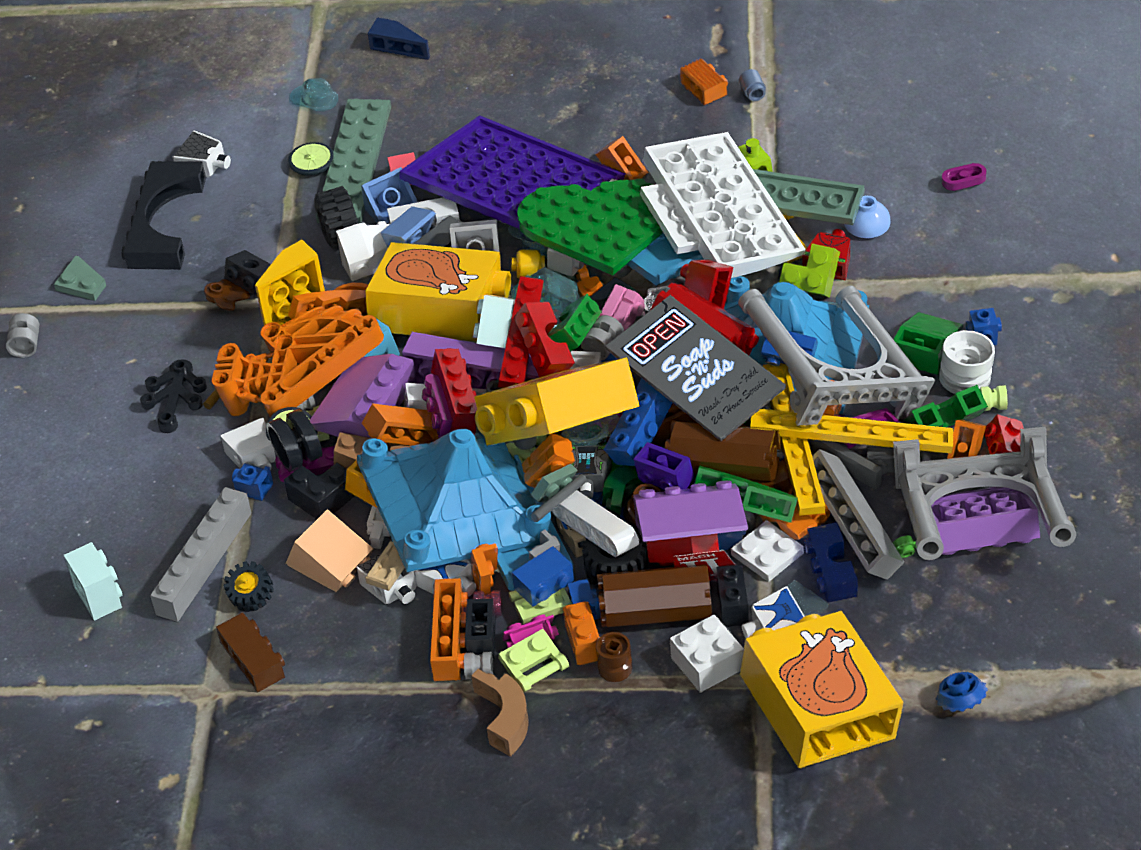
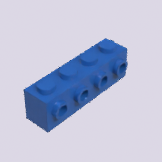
(637, 425)

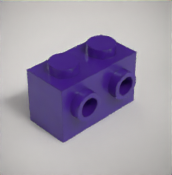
(663, 467)

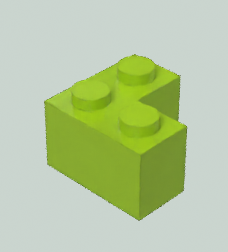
(819, 273)

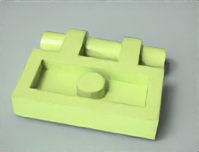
(551, 606)

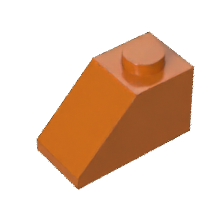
(622, 158)
(966, 439)

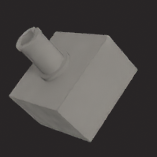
(475, 235)

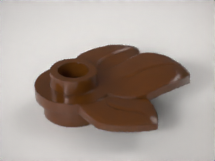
(225, 294)

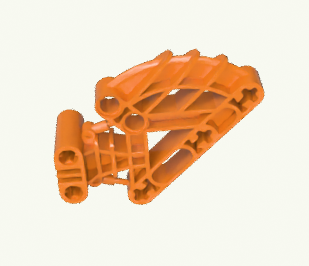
(318, 339)

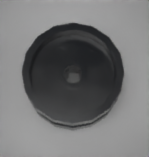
(294, 440)

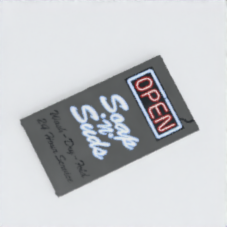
(696, 367)

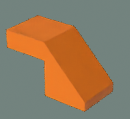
(797, 528)

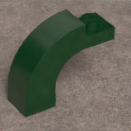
(619, 488)

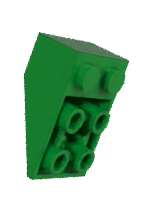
(923, 339)

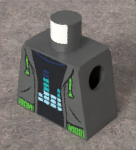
(594, 465)

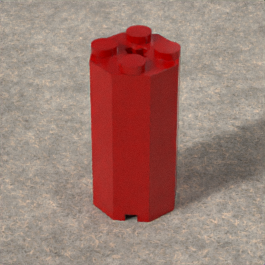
(729, 326)

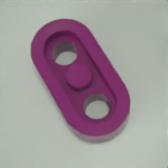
(964, 176)

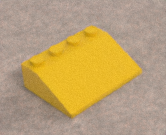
(290, 274)

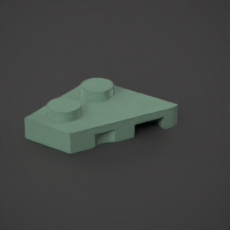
(80, 280)
(553, 483)

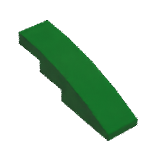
(754, 496)

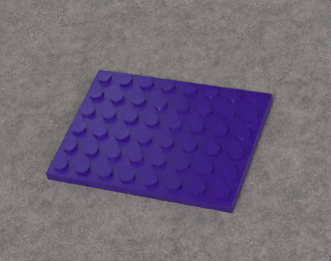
(497, 167)

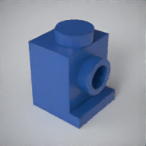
(253, 481)
(580, 592)

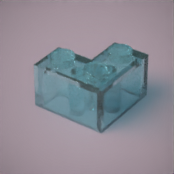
(556, 289)

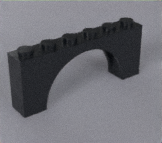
(162, 183)

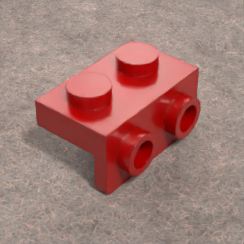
(1003, 435)

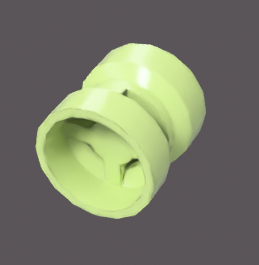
(995, 398)

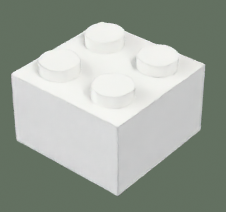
(707, 653)

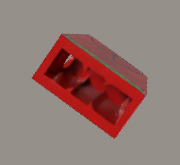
(834, 240)

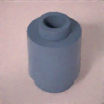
(752, 85)

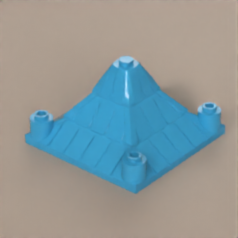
(798, 312)
(450, 498)

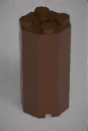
(743, 453)
(654, 595)

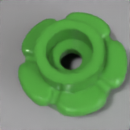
(905, 546)

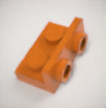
(483, 565)

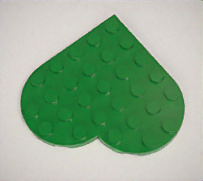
(591, 226)

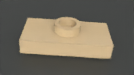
(386, 568)

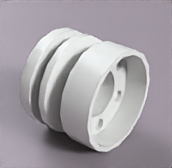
(966, 361)

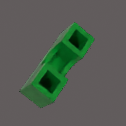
(576, 322)
(962, 406)

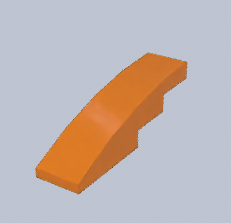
(345, 298)

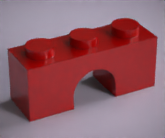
(535, 322)

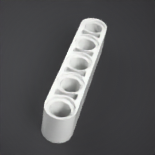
(596, 524)

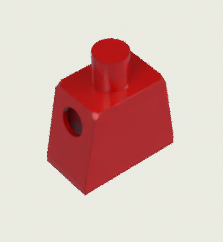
(708, 280)

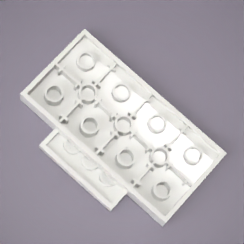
(716, 205)

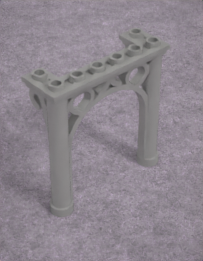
(904, 389)
(995, 470)

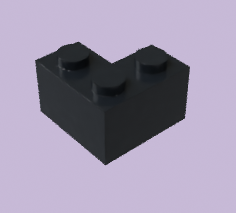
(318, 493)

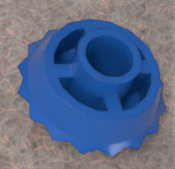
(961, 692)

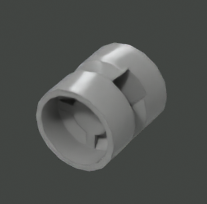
(602, 332)
(22, 335)

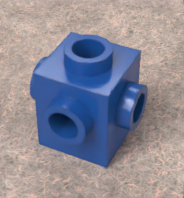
(984, 322)

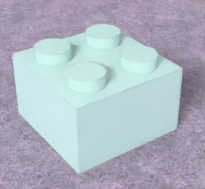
(494, 321)
(94, 580)

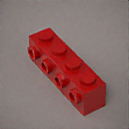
(457, 388)

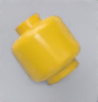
(527, 262)

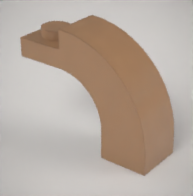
(511, 725)

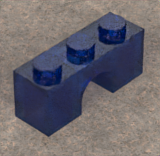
(835, 579)

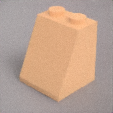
(329, 552)

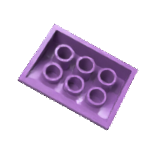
(368, 381)
(689, 511)
(985, 519)

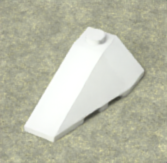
(361, 248)

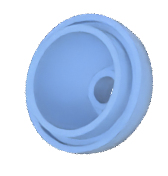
(871, 219)

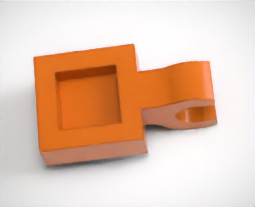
(586, 284)

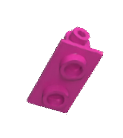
(519, 632)

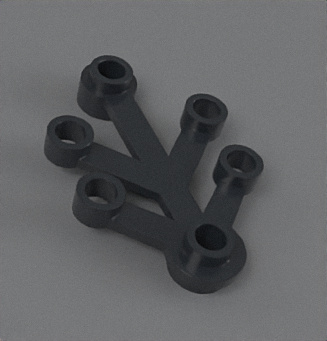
(178, 372)

